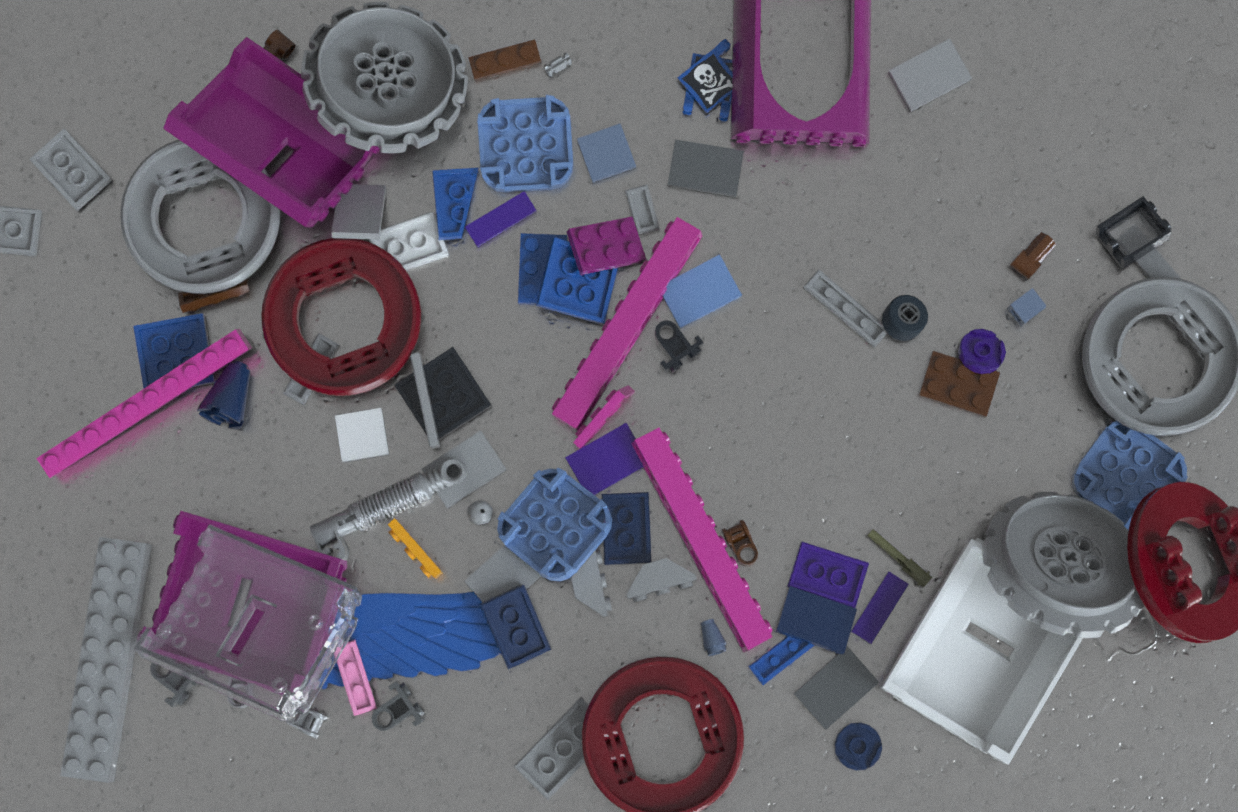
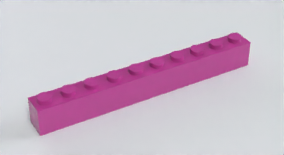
(627, 324)
(144, 403)
(702, 540)

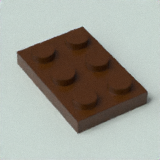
(957, 386)

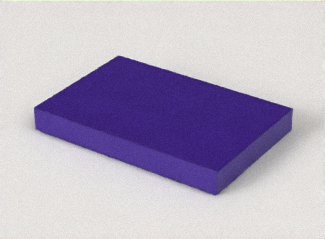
(605, 460)
(828, 574)

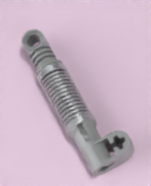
(388, 501)

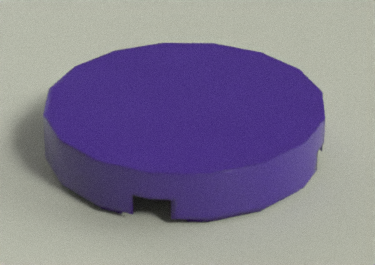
(981, 351)

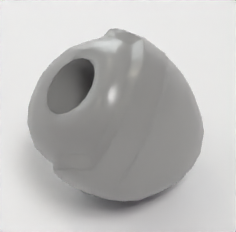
(476, 516)

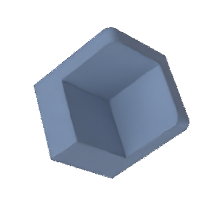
(1026, 307)

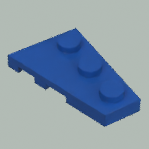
(452, 200)

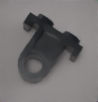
(677, 347)

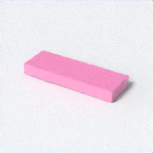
(355, 679)

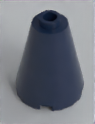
(227, 397)

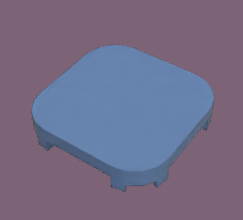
(525, 144)
(1124, 469)
(554, 524)

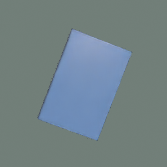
(700, 291)

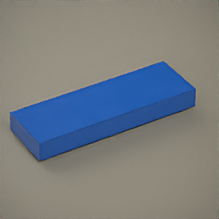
(778, 658)

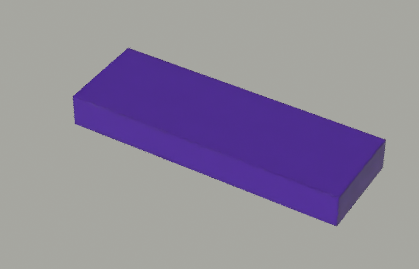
(500, 219)
(879, 607)

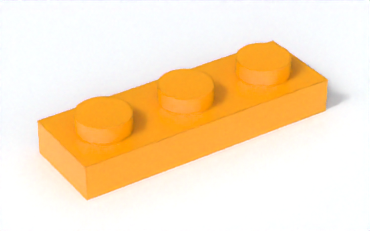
(413, 549)

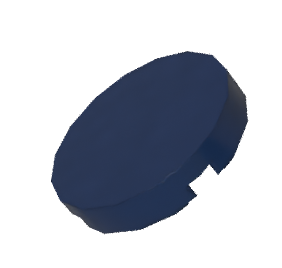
(858, 746)

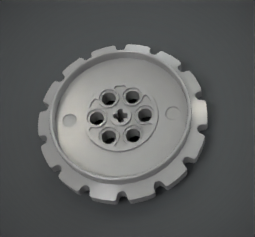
(364, 114)
(1062, 564)

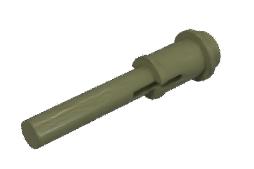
(908, 565)

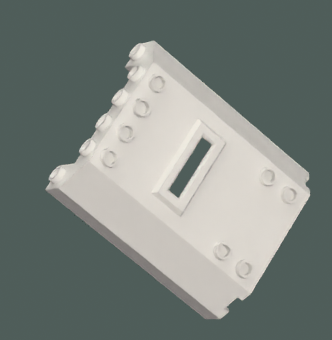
(967, 682)

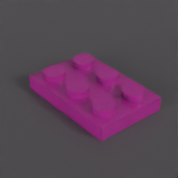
(606, 245)

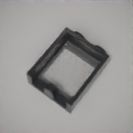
(1133, 232)

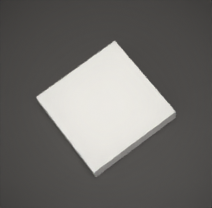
(362, 435)

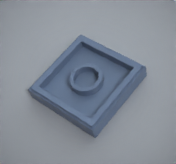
(606, 153)

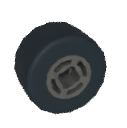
(905, 317)

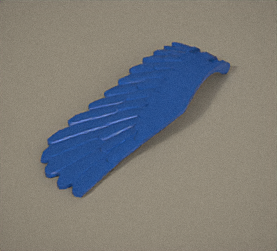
(419, 634)

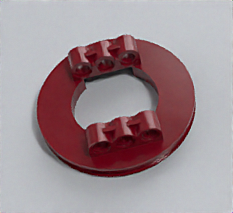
(325, 266)
(1163, 574)
(715, 718)

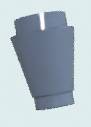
(712, 638)

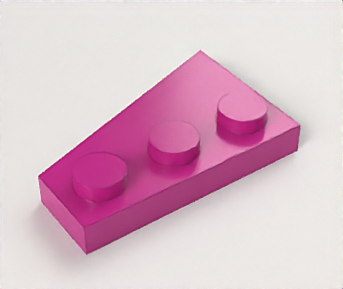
(586, 433)

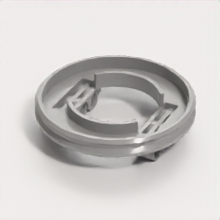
(172, 170)
(1201, 321)

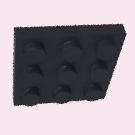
(452, 393)

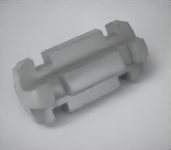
(557, 64)

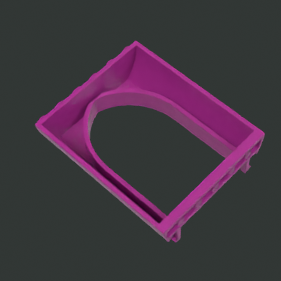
(760, 117)

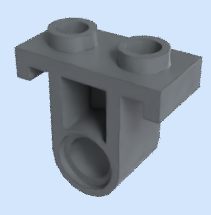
(174, 682)
(399, 708)

